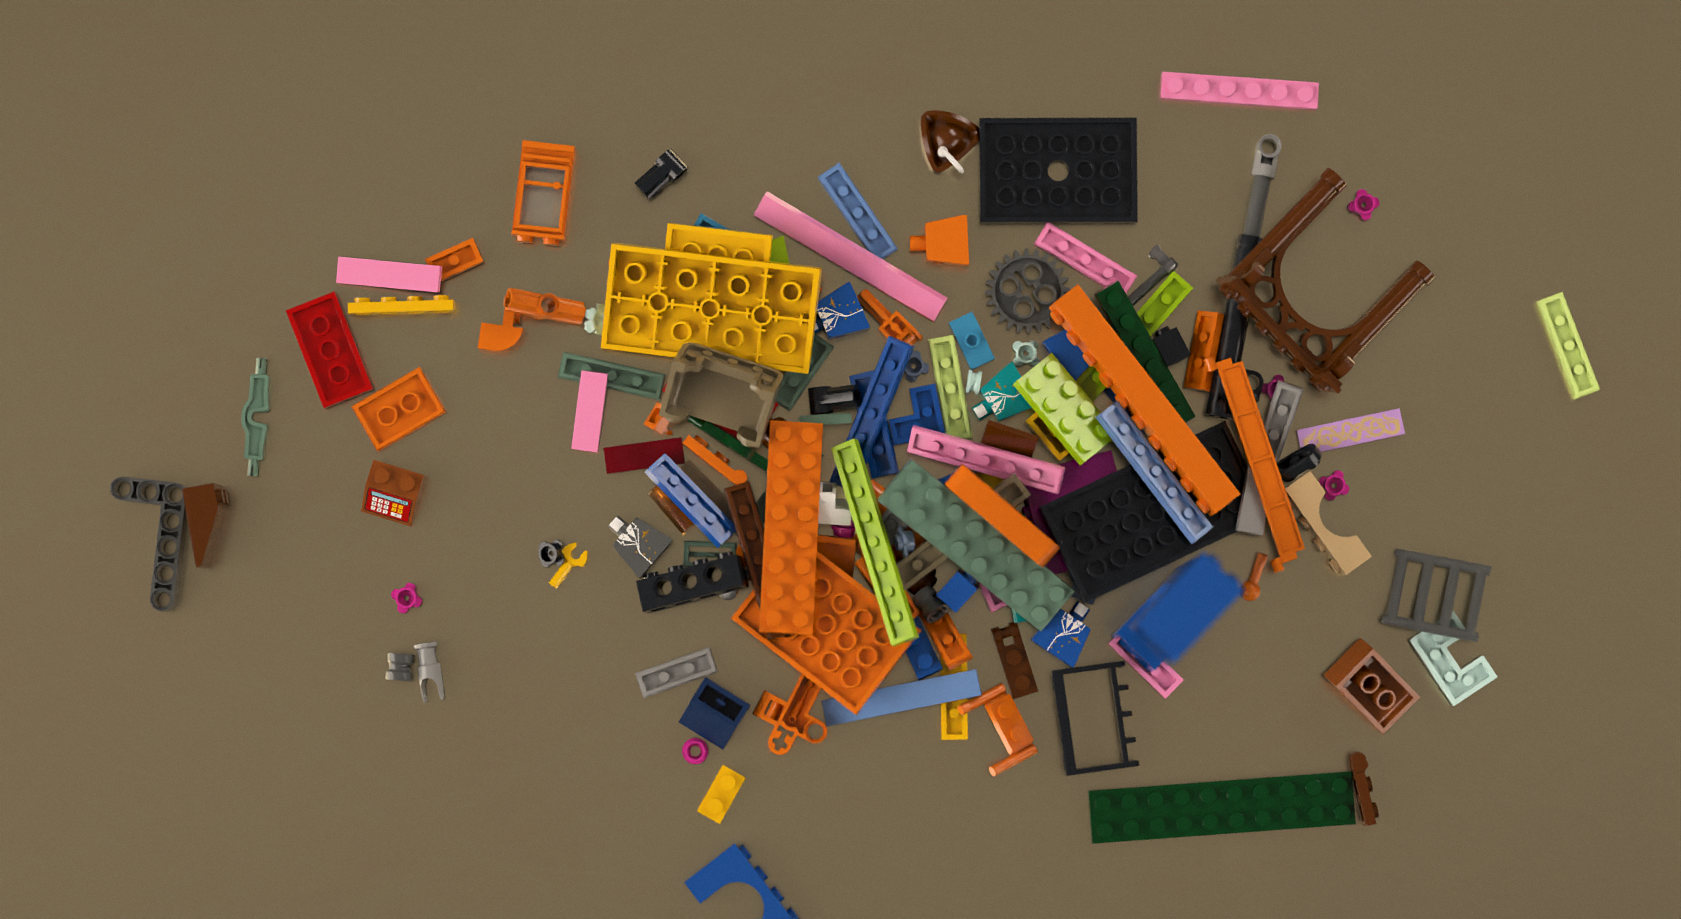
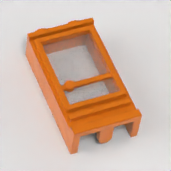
(543, 192)

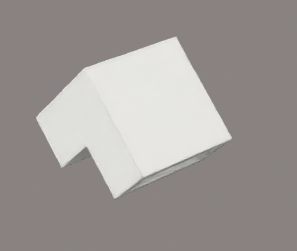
(832, 510)

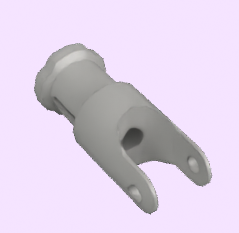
(429, 668)

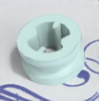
(973, 382)

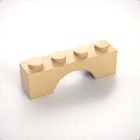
(1345, 552)

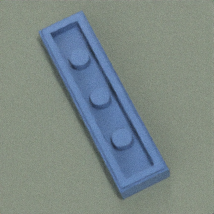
(857, 212)

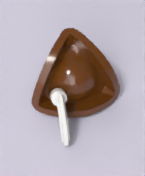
(947, 138)

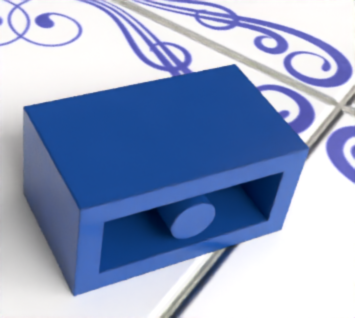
(958, 590)

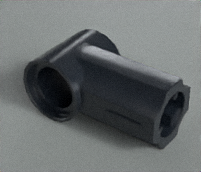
(665, 171)
(827, 399)

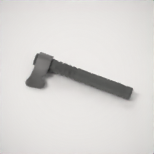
(1167, 265)

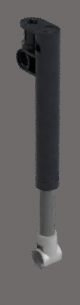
(1234, 322)

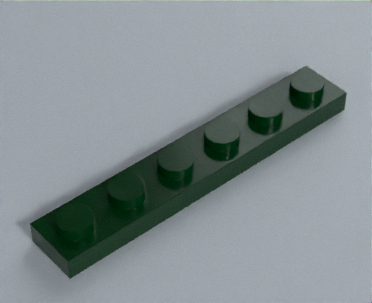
(1138, 341)

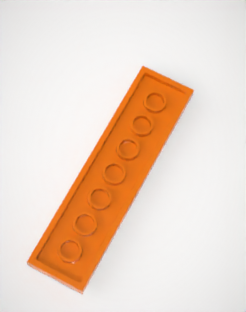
(791, 527)

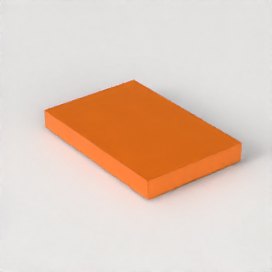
(398, 409)

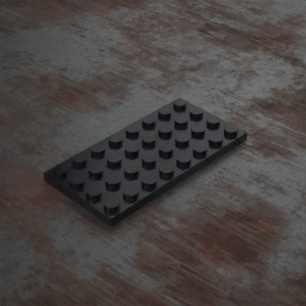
(1121, 530)

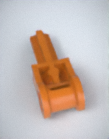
(891, 324)

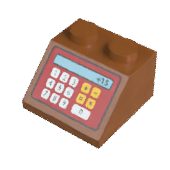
(392, 493)

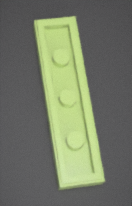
(1568, 345)
(950, 387)

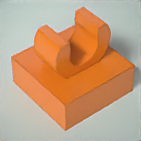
(657, 422)

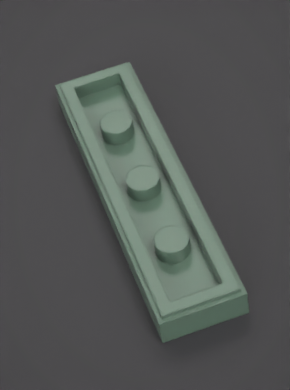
(620, 377)

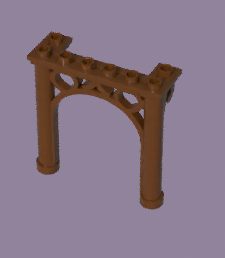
(1243, 279)

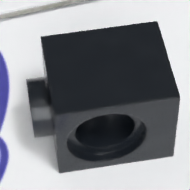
(1171, 345)

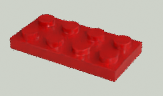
(329, 350)

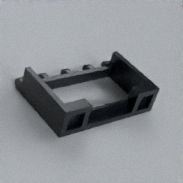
(1064, 723)

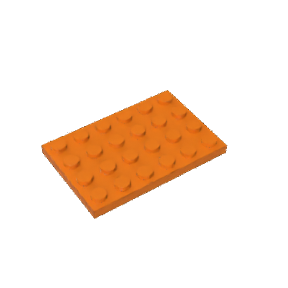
(849, 639)

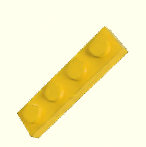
(391, 306)
(953, 724)

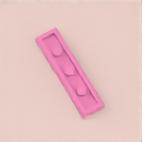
(1083, 258)
(389, 274)

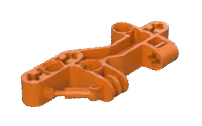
(791, 714)

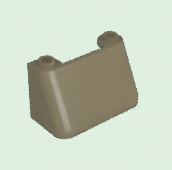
(721, 391)

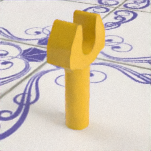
(569, 563)

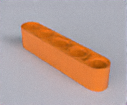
(1002, 515)

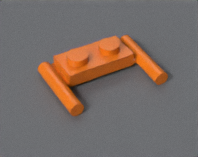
(1007, 723)

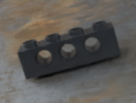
(732, 579)

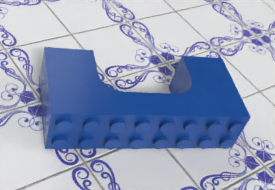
(1178, 611)

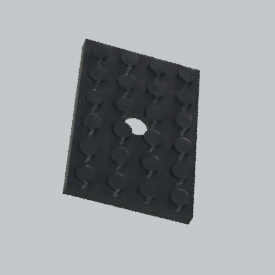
(1099, 164)

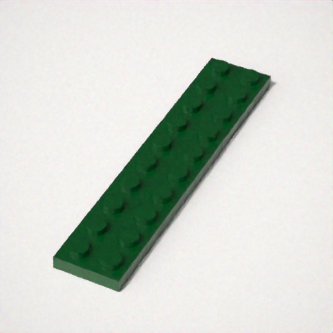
(1221, 807)

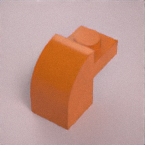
(501, 337)

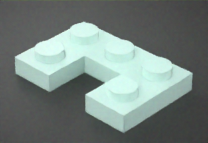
(1454, 682)

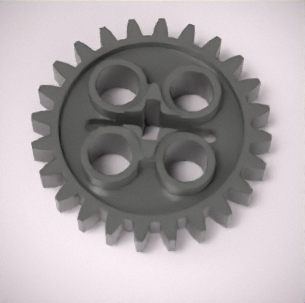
(1006, 303)

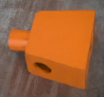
(944, 242)

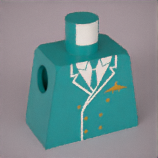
(1001, 396)

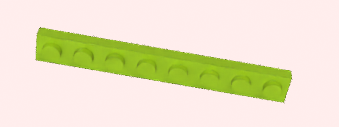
(874, 542)

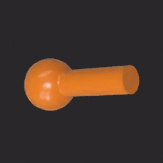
(1251, 586)

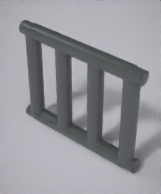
(1418, 622)

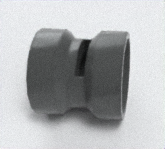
(929, 604)
(399, 667)

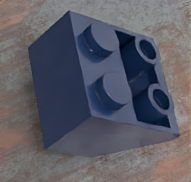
(714, 713)

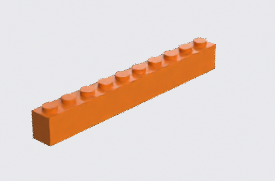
(1143, 400)

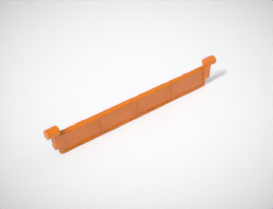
(1260, 459)

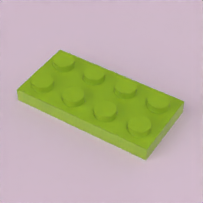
(1064, 408)

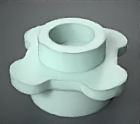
(1031, 348)

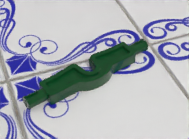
(730, 442)

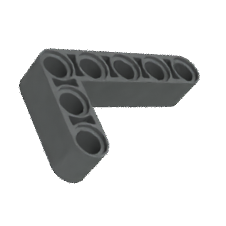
(165, 533)

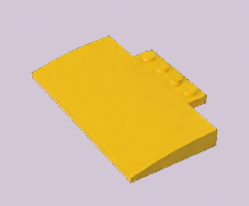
(711, 292)

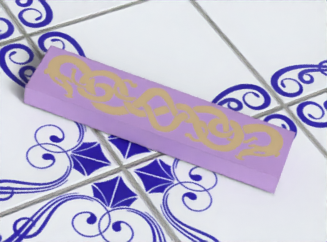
(1353, 431)

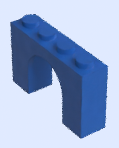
(735, 867)

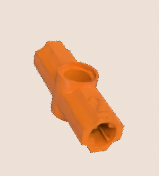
(558, 308)

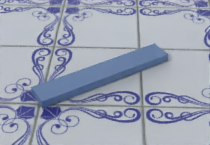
(1154, 472)
(907, 697)

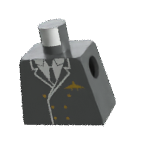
(638, 544)

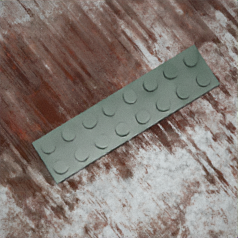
(975, 545)

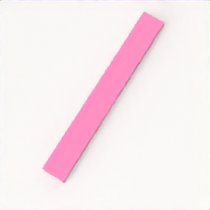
(850, 256)

